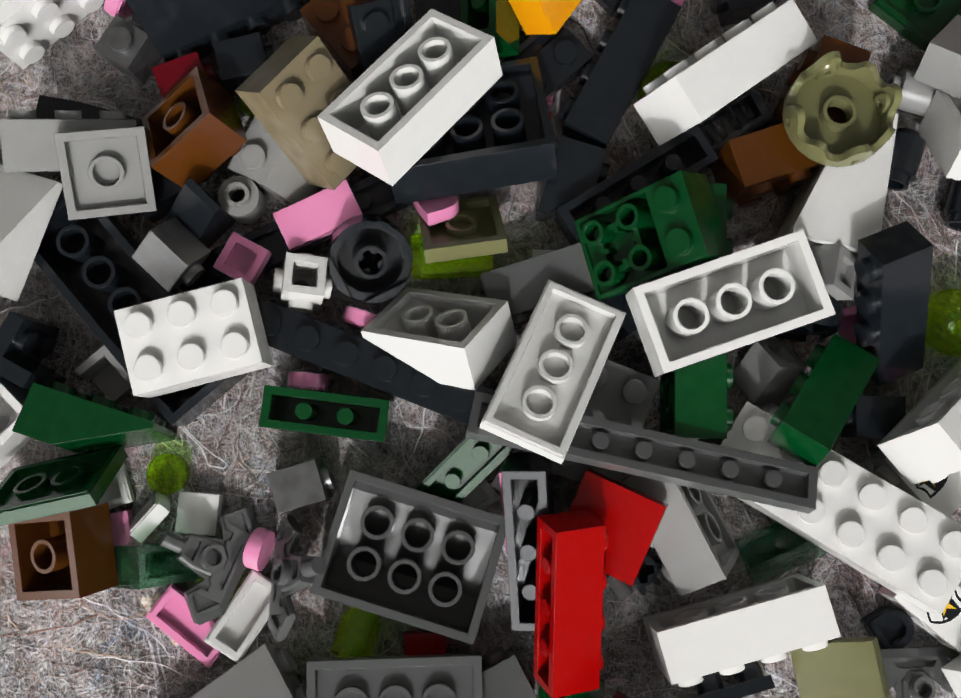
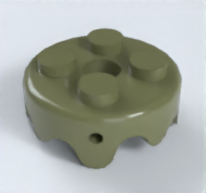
(855, 90)

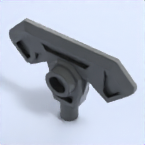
(215, 561)
(289, 575)
(917, 670)

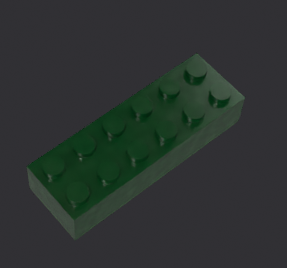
(696, 395)

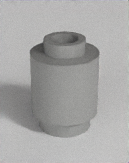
(915, 94)
(247, 210)

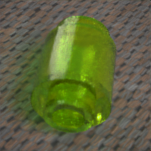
(356, 633)

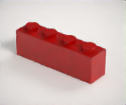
(569, 602)

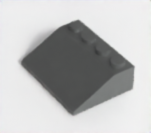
(411, 556)

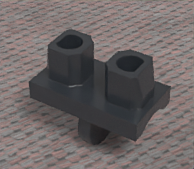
(748, 682)

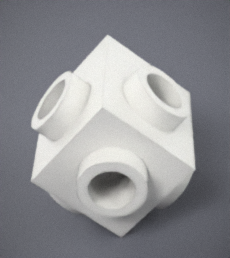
(302, 282)

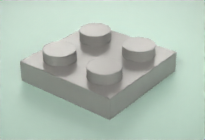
(105, 172)

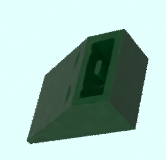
(652, 234)
(85, 422)

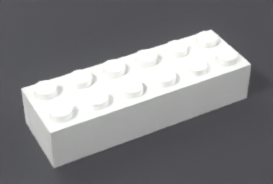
(865, 521)

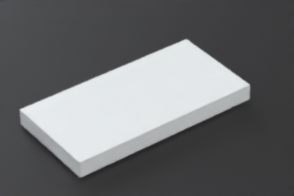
(553, 371)

